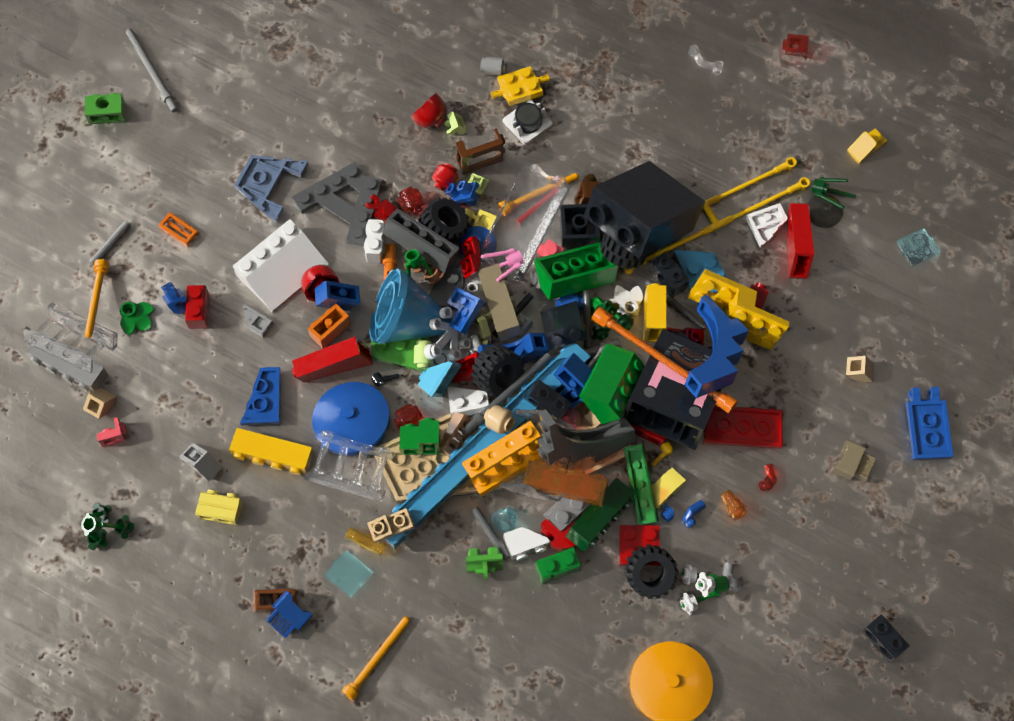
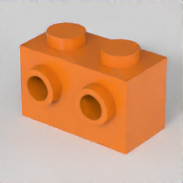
(329, 326)

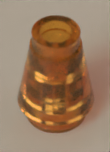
(733, 505)

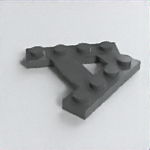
(325, 194)

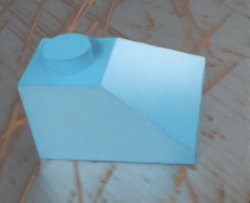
(438, 378)

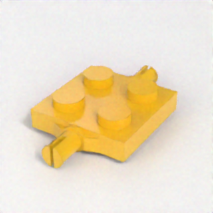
(520, 86)

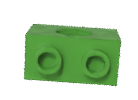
(96, 113)

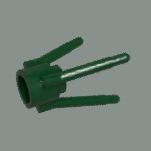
(821, 187)

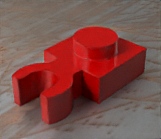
(383, 209)

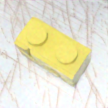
(219, 507)

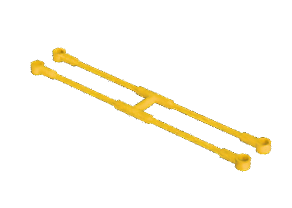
(716, 224)

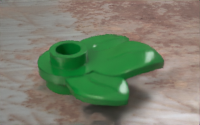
(137, 319)

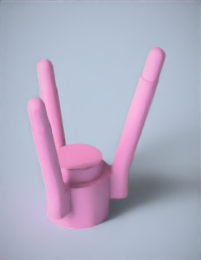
(513, 259)

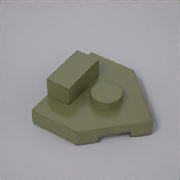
(482, 325)

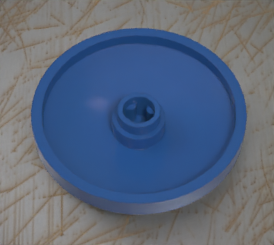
(353, 413)

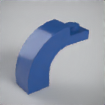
(528, 348)

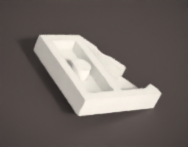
(766, 223)
(467, 400)

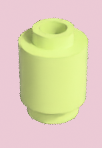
(419, 357)

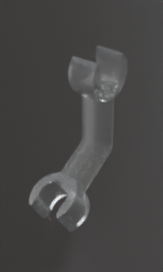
(694, 52)

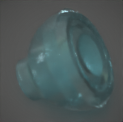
(504, 519)

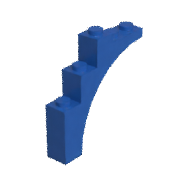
(726, 337)

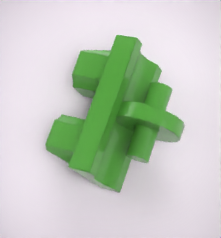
(484, 563)

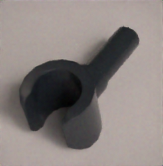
(378, 380)

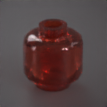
(411, 200)
(407, 415)

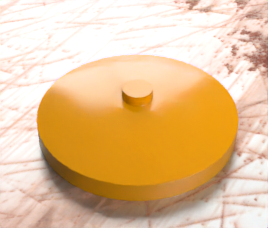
(671, 682)

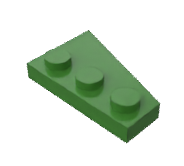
(396, 352)

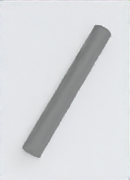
(110, 242)

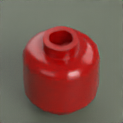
(444, 176)

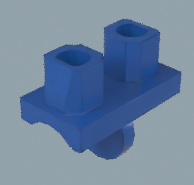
(463, 192)
(174, 298)

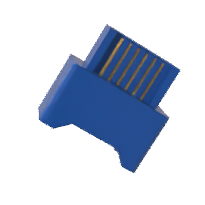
(287, 615)

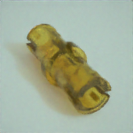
(364, 541)

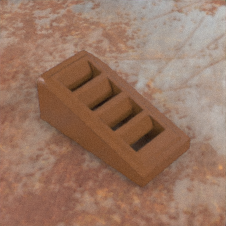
(265, 593)

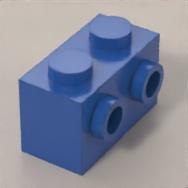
(333, 293)

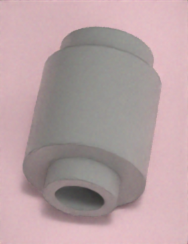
(493, 66)

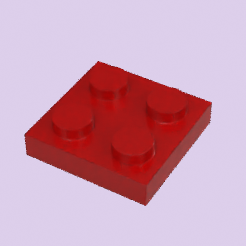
(635, 536)

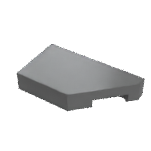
(257, 321)

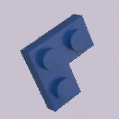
(468, 308)

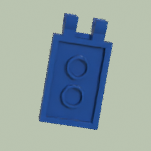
(928, 425)

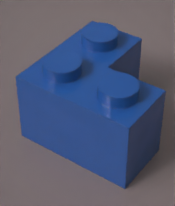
(573, 375)

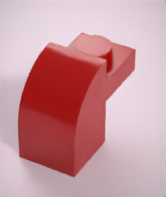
(559, 541)

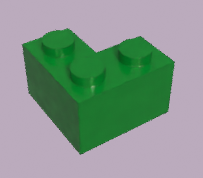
(420, 439)

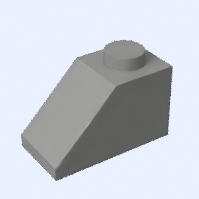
(201, 462)

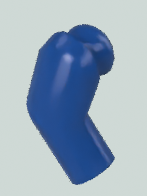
(691, 512)

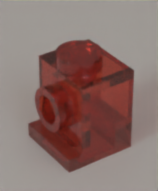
(800, 40)

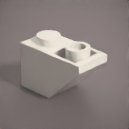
(524, 542)

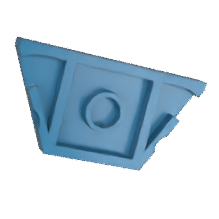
(695, 262)

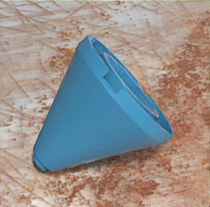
(403, 310)

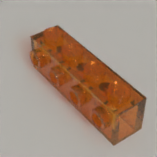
(566, 483)

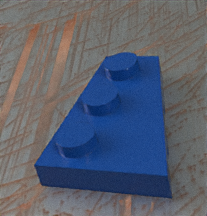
(265, 399)

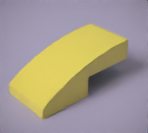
(666, 486)

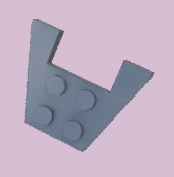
(260, 179)

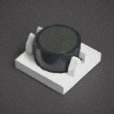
(526, 122)

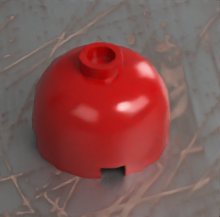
(430, 112)
(314, 277)

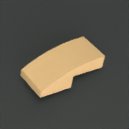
(391, 525)

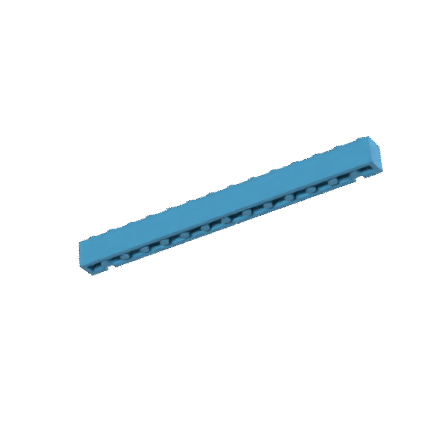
(452, 474)

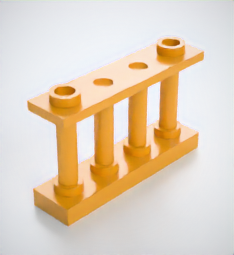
(503, 459)

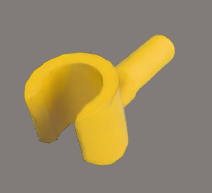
(666, 451)

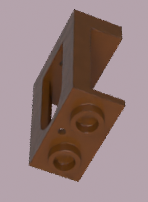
(463, 155)

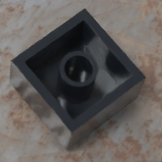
(576, 229)

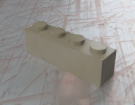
(499, 302)

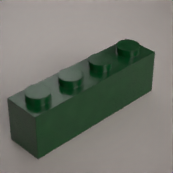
(597, 518)

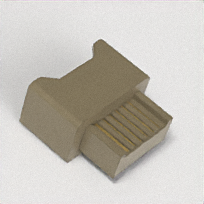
(854, 462)

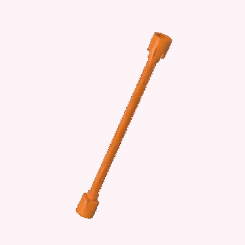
(605, 319)

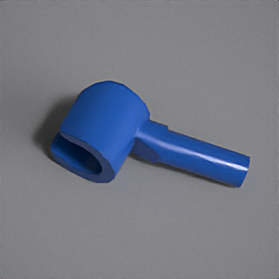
(668, 513)

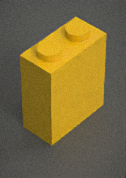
(654, 312)

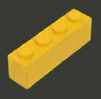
(271, 451)

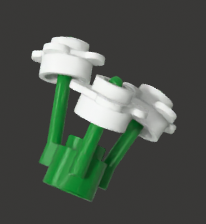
(705, 584)

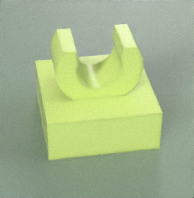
(456, 123)
(482, 181)

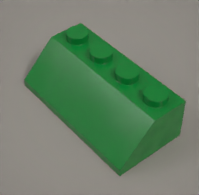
(574, 271)
(611, 383)

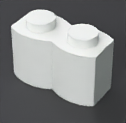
(374, 242)

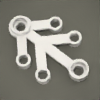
(434, 350)

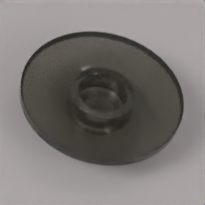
(822, 217)

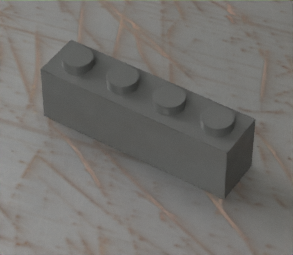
(416, 236)

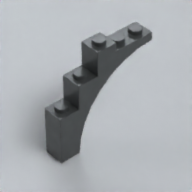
(577, 444)

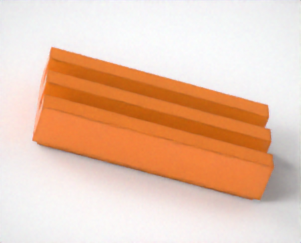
(186, 242)

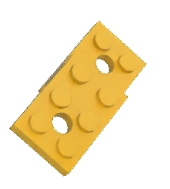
(739, 303)

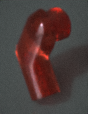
(770, 479)

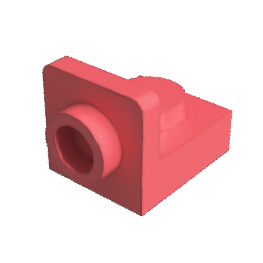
(112, 436)

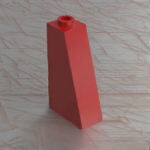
(799, 241)
(332, 360)

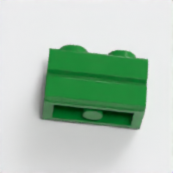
(557, 565)

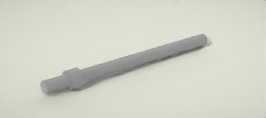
(166, 95)

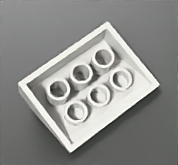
(277, 265)

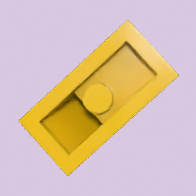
(866, 145)

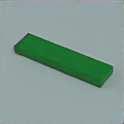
(641, 484)

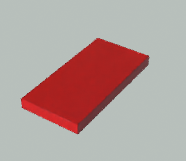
(745, 427)

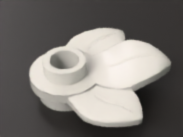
(628, 299)

